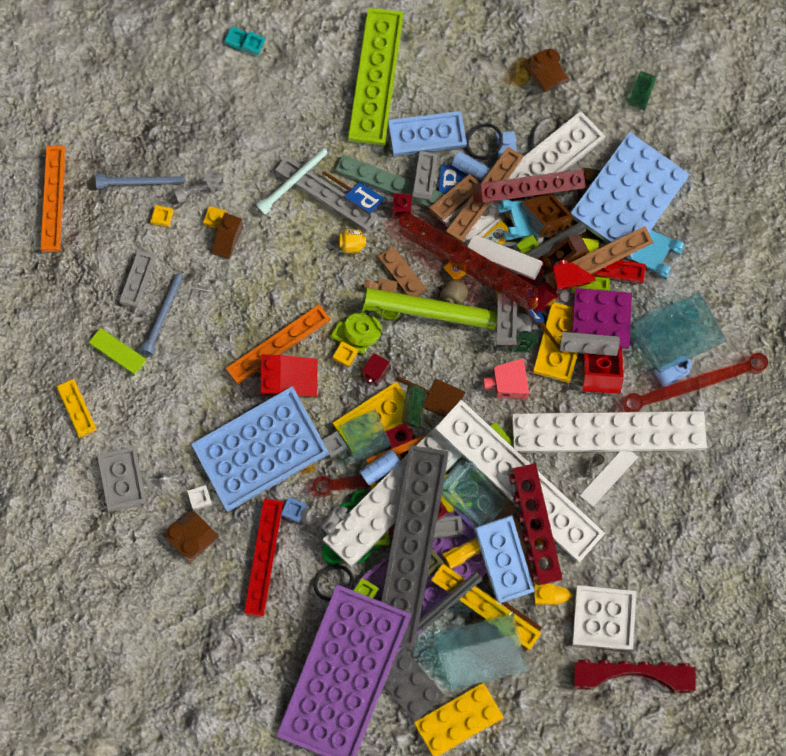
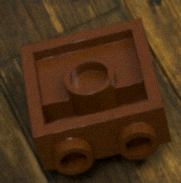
(547, 215)

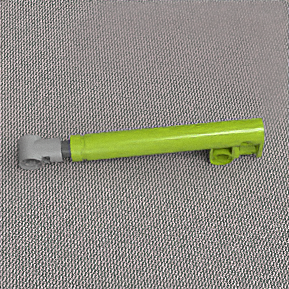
(391, 304)

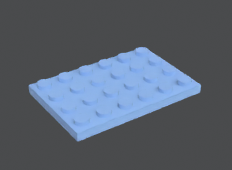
(629, 191)
(260, 449)

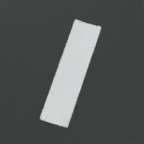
(608, 477)

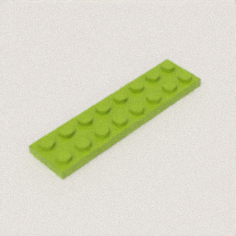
(376, 76)

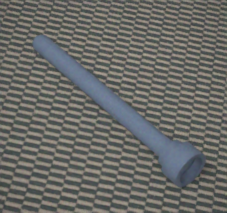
(103, 181)
(148, 347)

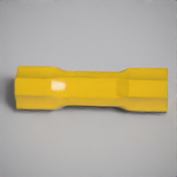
(459, 555)

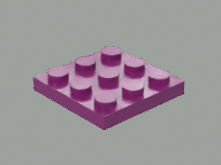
(603, 314)

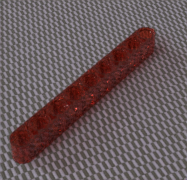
(473, 267)

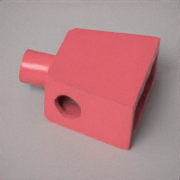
(509, 380)

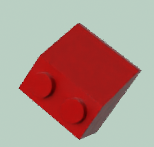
(570, 275)

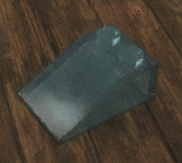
(472, 493)

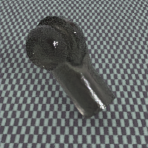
(591, 462)

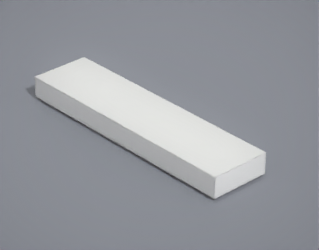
(506, 257)

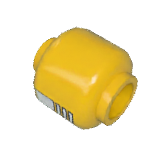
(351, 241)

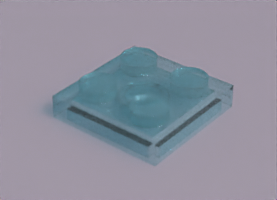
(365, 435)

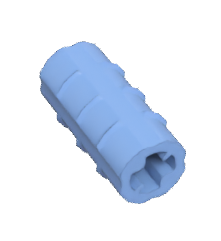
(470, 166)
(380, 467)

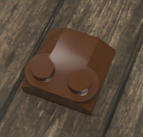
(546, 69)
(190, 536)

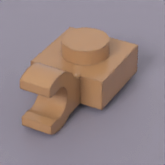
(383, 284)

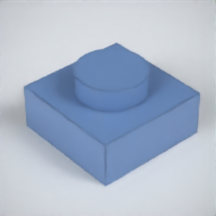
(293, 510)

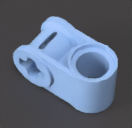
(674, 373)

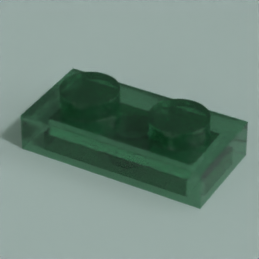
(642, 90)
(525, 342)
(413, 406)

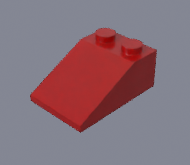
(285, 371)
(602, 373)

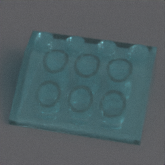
(677, 332)
(481, 651)

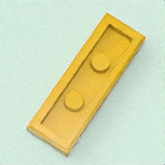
(76, 408)

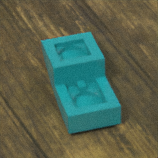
(244, 41)

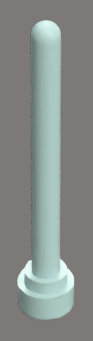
(265, 204)

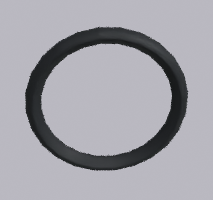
(497, 149)
(327, 569)

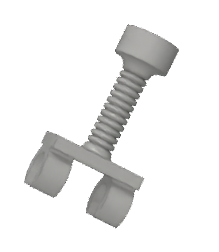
(182, 194)
(310, 516)

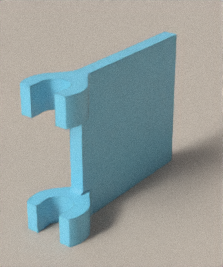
(519, 218)
(655, 253)

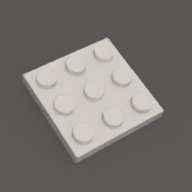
(604, 618)

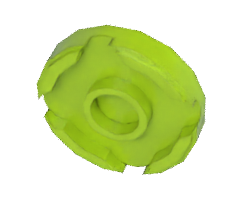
(362, 329)

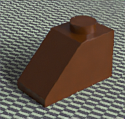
(227, 235)
(569, 249)

